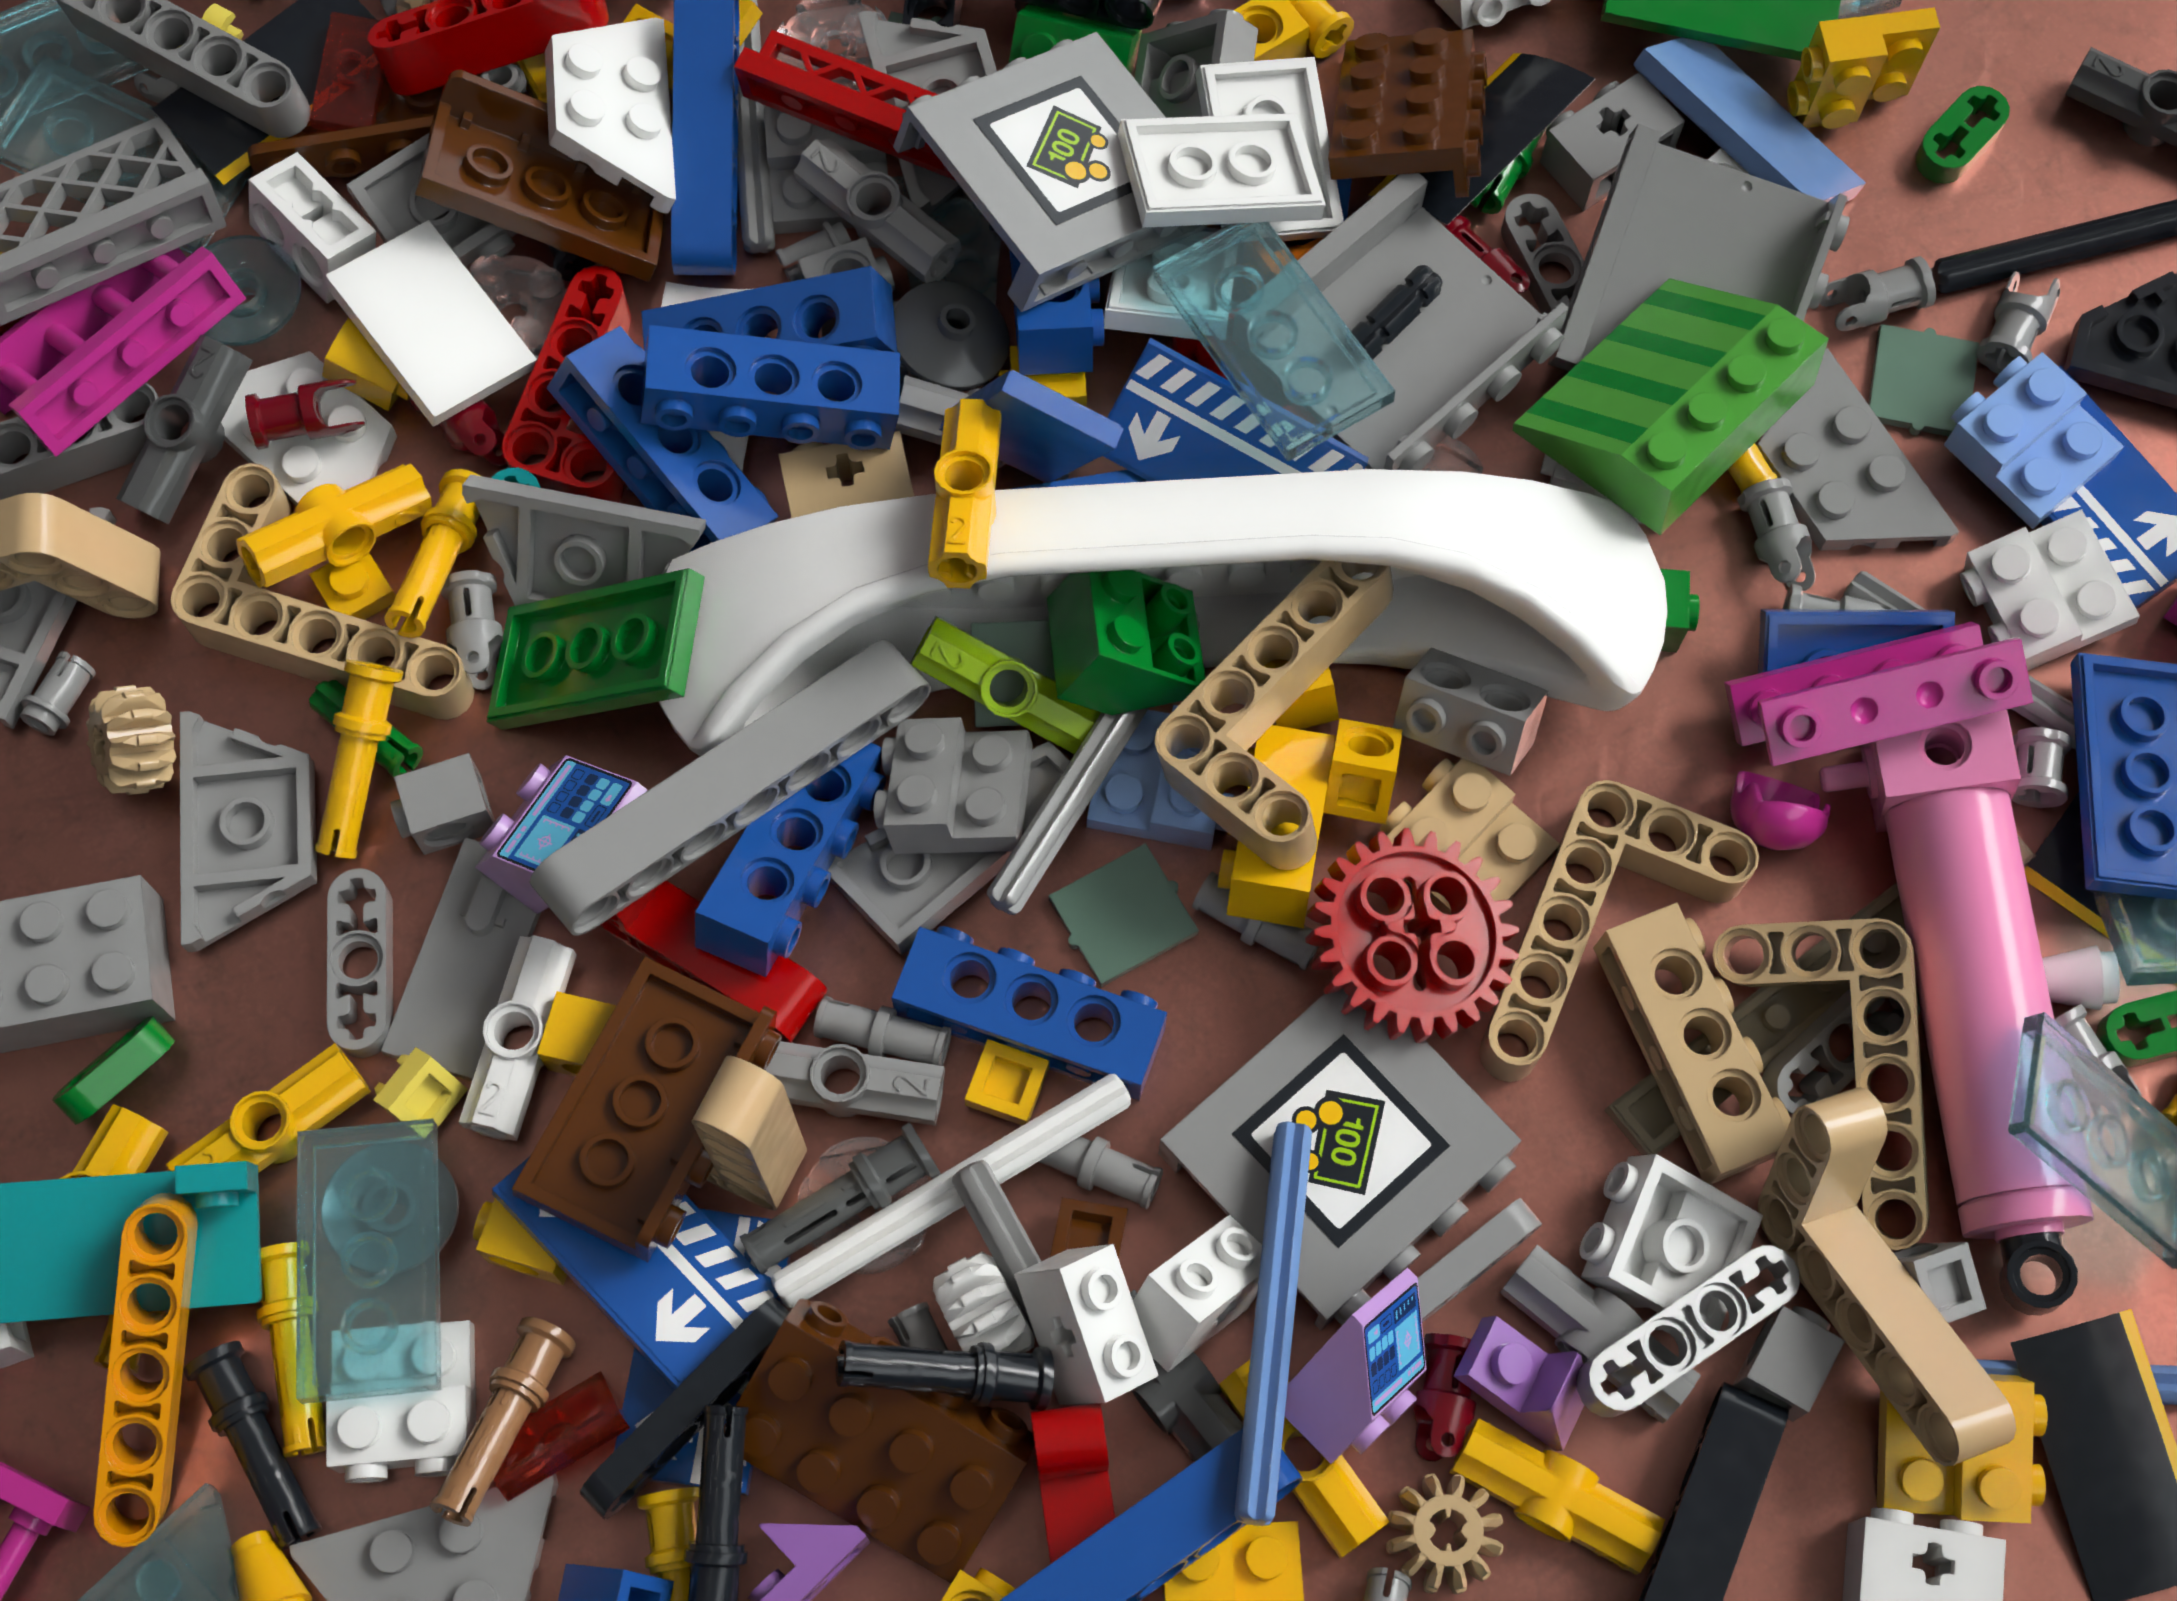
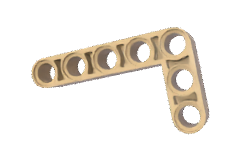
(77, 555)
(299, 623)
(1266, 696)
(1580, 903)
(1871, 1050)
(750, 1133)
(1864, 1286)

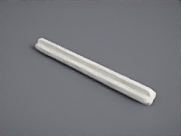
(940, 1198)

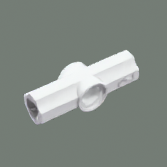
(506, 1076)

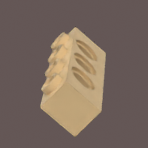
(1716, 1141)

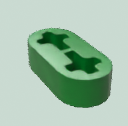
(1970, 141)
(2146, 1012)
(113, 1070)

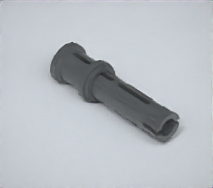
(868, 1183)

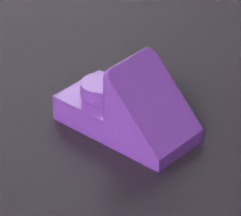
(1524, 1380)
(818, 1558)

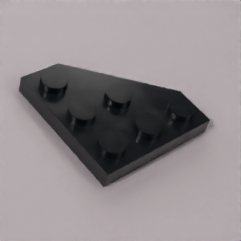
(2130, 344)

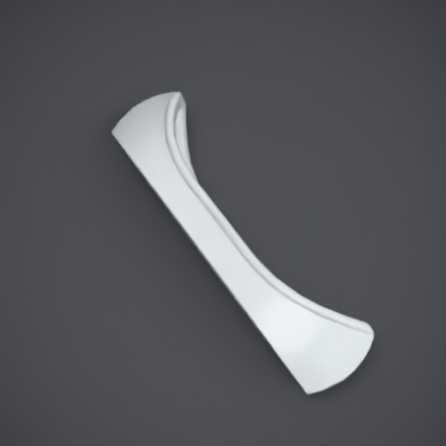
(1479, 567)

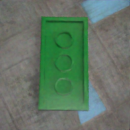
(1757, 26)
(596, 650)

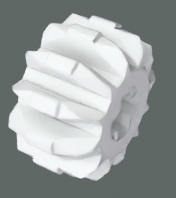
(982, 1306)

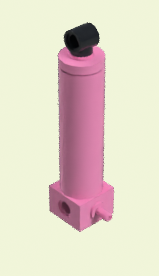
(1974, 976)

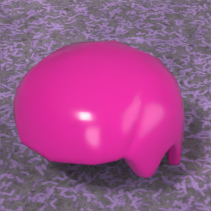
(1777, 812)

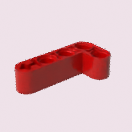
(473, 36)
(555, 433)
(664, 930)
(1072, 1474)

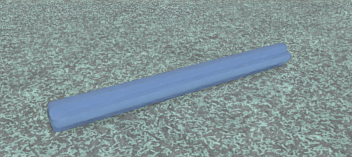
(1273, 1326)

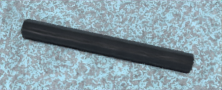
(2055, 247)

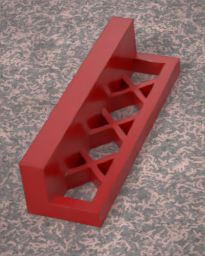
(830, 105)

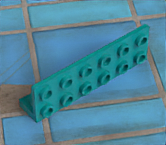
(67, 1233)

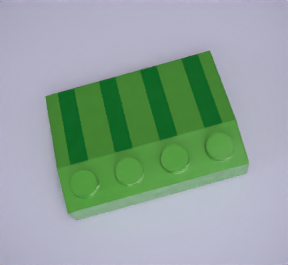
(1675, 397)

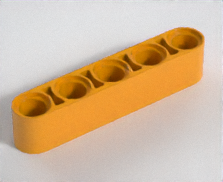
(135, 1401)

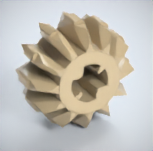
(131, 739)
(1468, 1536)

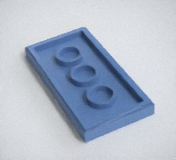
(1745, 119)

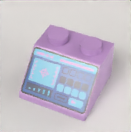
(555, 810)
(1362, 1373)

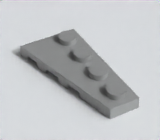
(924, 888)

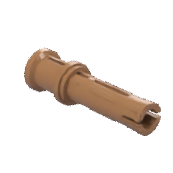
(516, 1392)

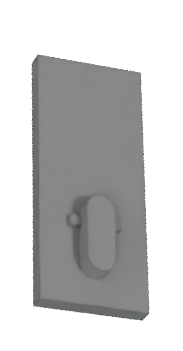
(460, 968)

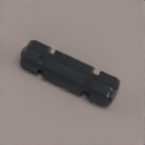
(1398, 310)

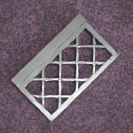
(99, 241)

